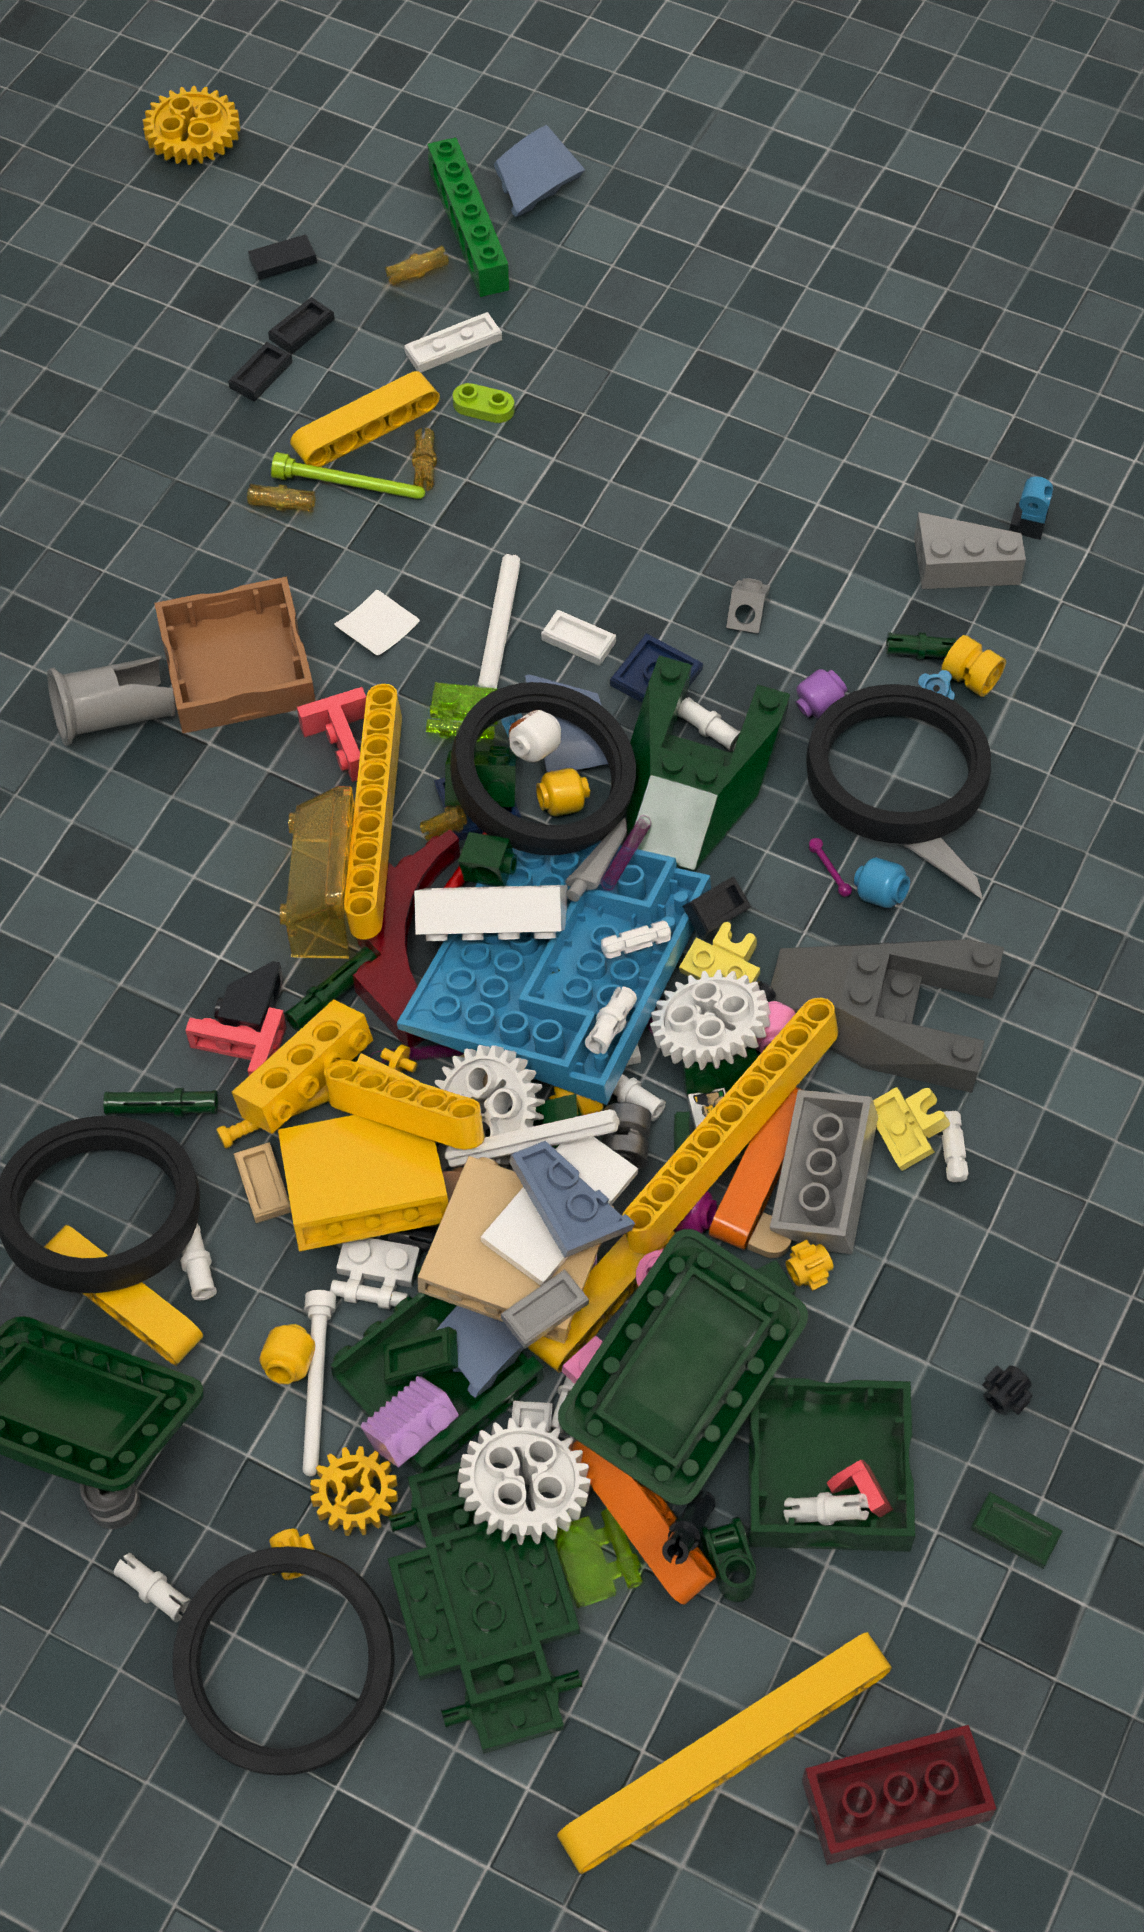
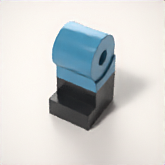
(1033, 508)

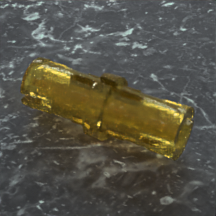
(416, 265)
(424, 458)
(281, 497)

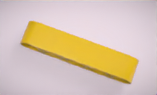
(365, 419)
(404, 1104)
(607, 1289)
(136, 1306)

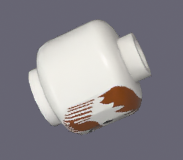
(535, 736)

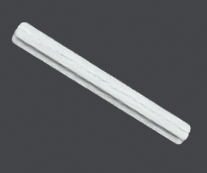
(499, 622)
(553, 1133)

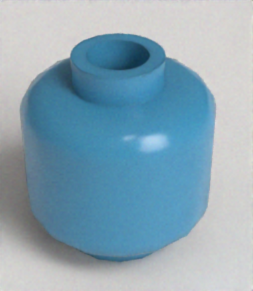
(882, 882)

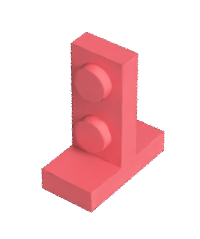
(333, 716)
(240, 1040)

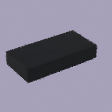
(282, 256)
(301, 325)
(260, 371)
(716, 906)

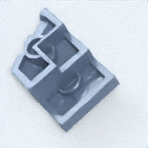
(536, 169)
(576, 746)
(483, 1347)

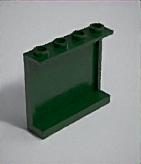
(361, 1375)

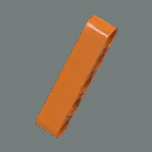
(754, 1179)
(647, 1524)

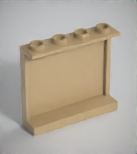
(469, 1272)

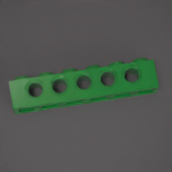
(468, 217)

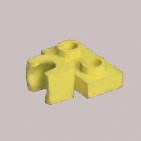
(721, 956)
(906, 1124)

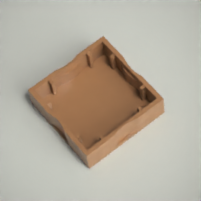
(234, 655)

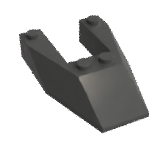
(876, 1000)

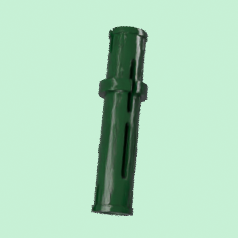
(325, 992)
(204, 1102)

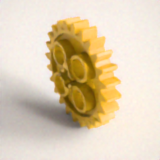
(191, 125)

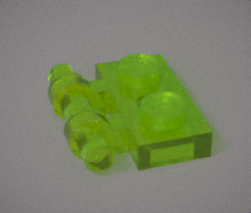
(453, 703)
(585, 1564)

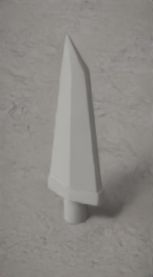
(944, 859)
(592, 869)

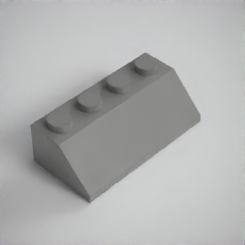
(825, 1169)

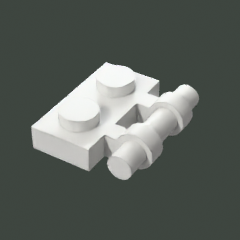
(375, 1261)

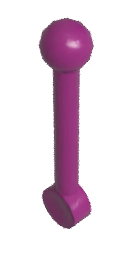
(816, 846)

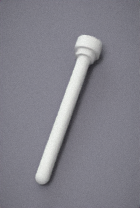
(319, 1306)

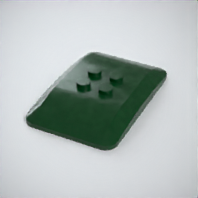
(683, 1366)
(85, 1405)

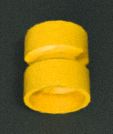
(970, 663)

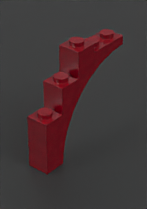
(387, 981)

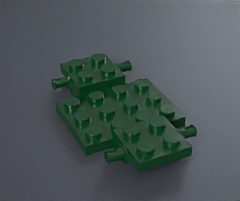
(484, 1612)

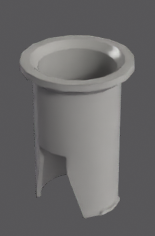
(108, 697)

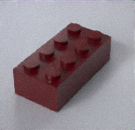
(898, 1794)

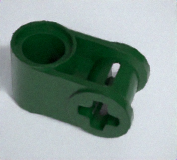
(729, 1552)

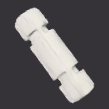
(635, 939)
(954, 1148)

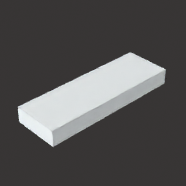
(453, 342)

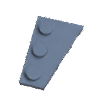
(565, 1202)

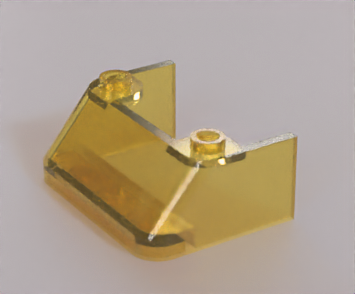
(319, 875)

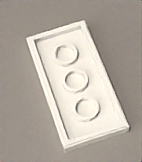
(519, 1230)

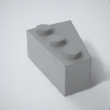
(966, 554)

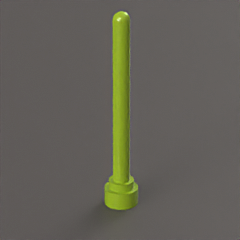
(285, 467)

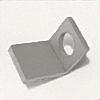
(750, 593)

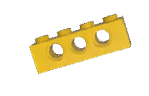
(297, 1068)

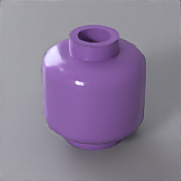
(819, 692)

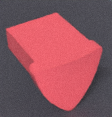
(862, 1476)

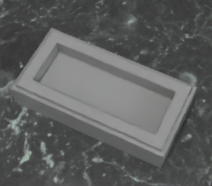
(544, 1309)

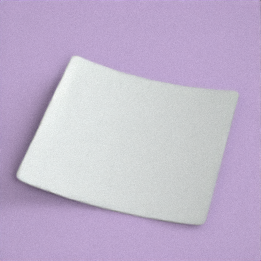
(378, 623)

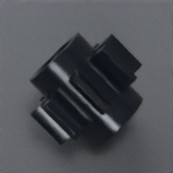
(1007, 1390)

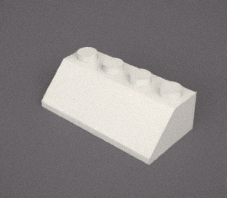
(491, 910)

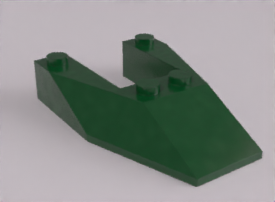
(689, 787)

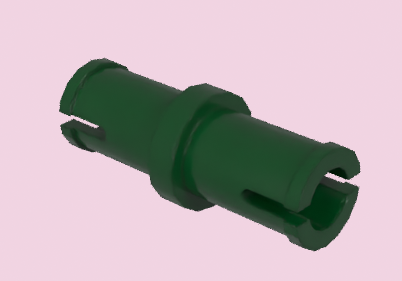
(918, 645)

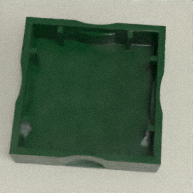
(808, 1434)

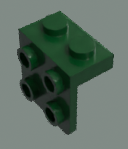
(496, 773)

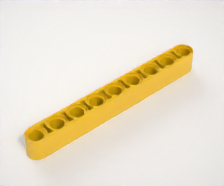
(373, 812)
(730, 1125)
(723, 1753)

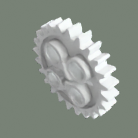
(710, 1019)
(500, 1067)
(559, 1475)

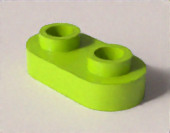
(483, 403)

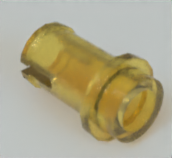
(452, 818)

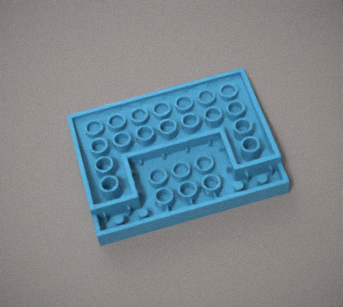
(508, 998)

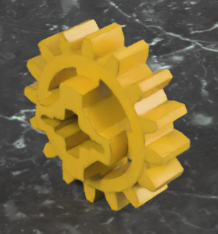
(346, 1505)

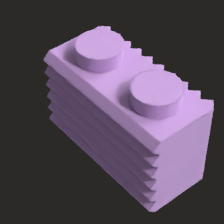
(409, 1421)

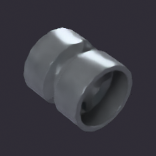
(632, 1133)
(110, 1508)

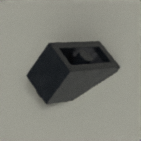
(250, 997)

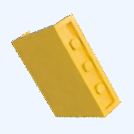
(359, 1180)

